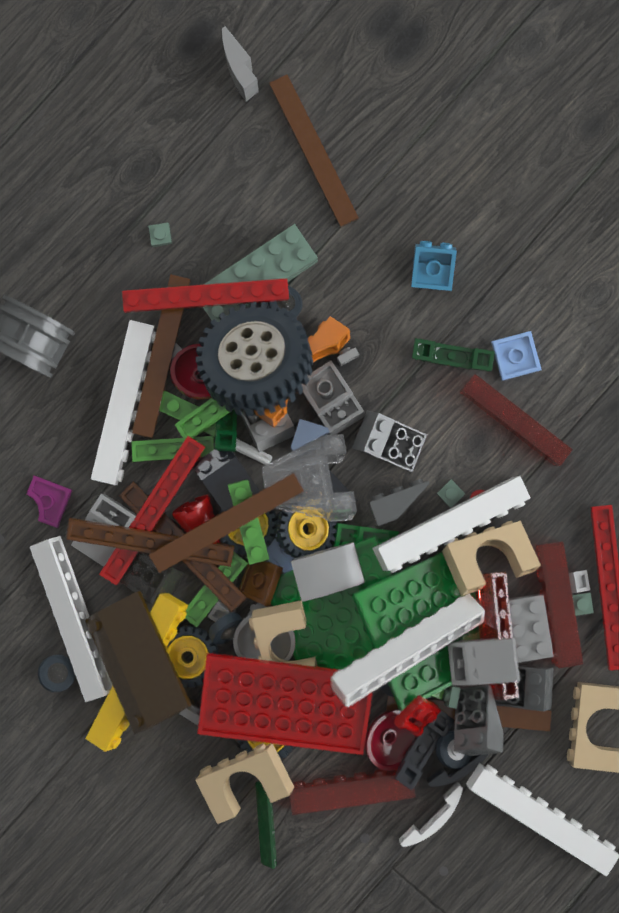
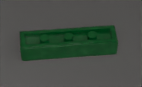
(266, 827)

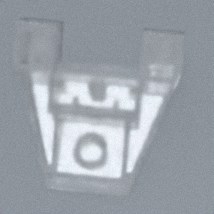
(313, 473)

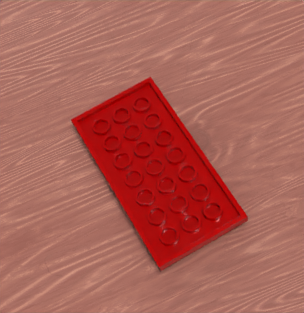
(279, 705)

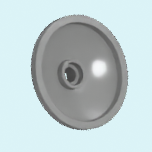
(282, 644)

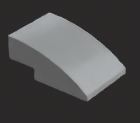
(239, 66)
(332, 399)
(327, 571)

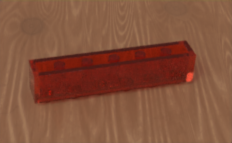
(516, 420)
(559, 604)
(497, 622)
(347, 792)

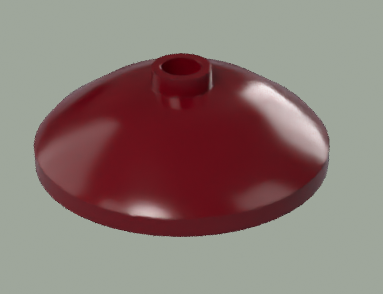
(185, 374)
(389, 750)

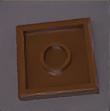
(260, 581)

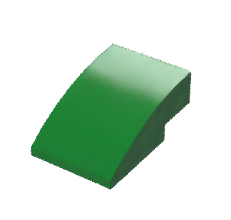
(352, 533)

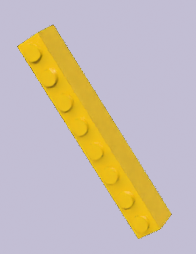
(111, 719)

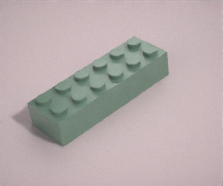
(279, 258)

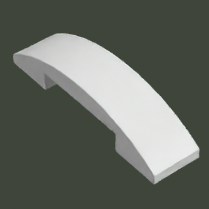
(415, 836)

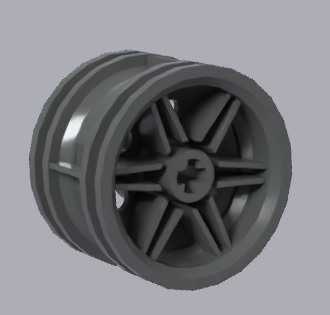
(31, 336)

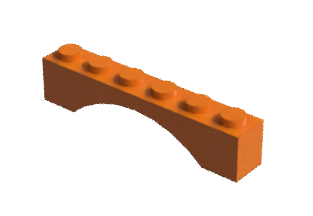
(326, 341)

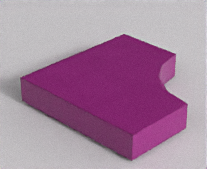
(50, 498)

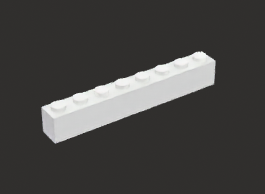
(123, 403)
(451, 523)
(70, 616)
(407, 649)
(542, 819)

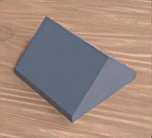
(306, 433)

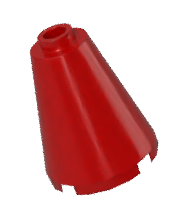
(194, 513)

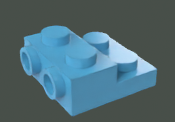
(433, 266)

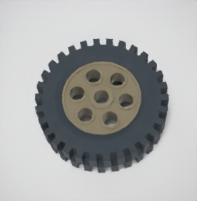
(246, 333)

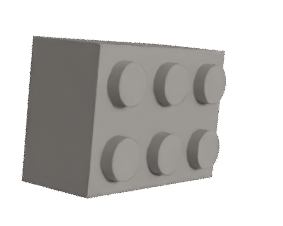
(530, 628)

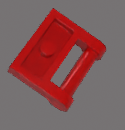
(419, 709)

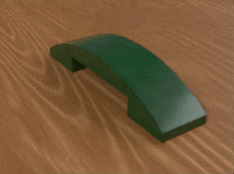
(452, 355)
(226, 432)

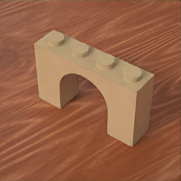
(508, 538)
(275, 620)
(583, 753)
(260, 762)

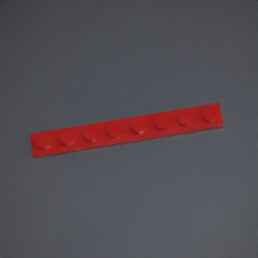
(205, 295)
(155, 505)
(608, 578)

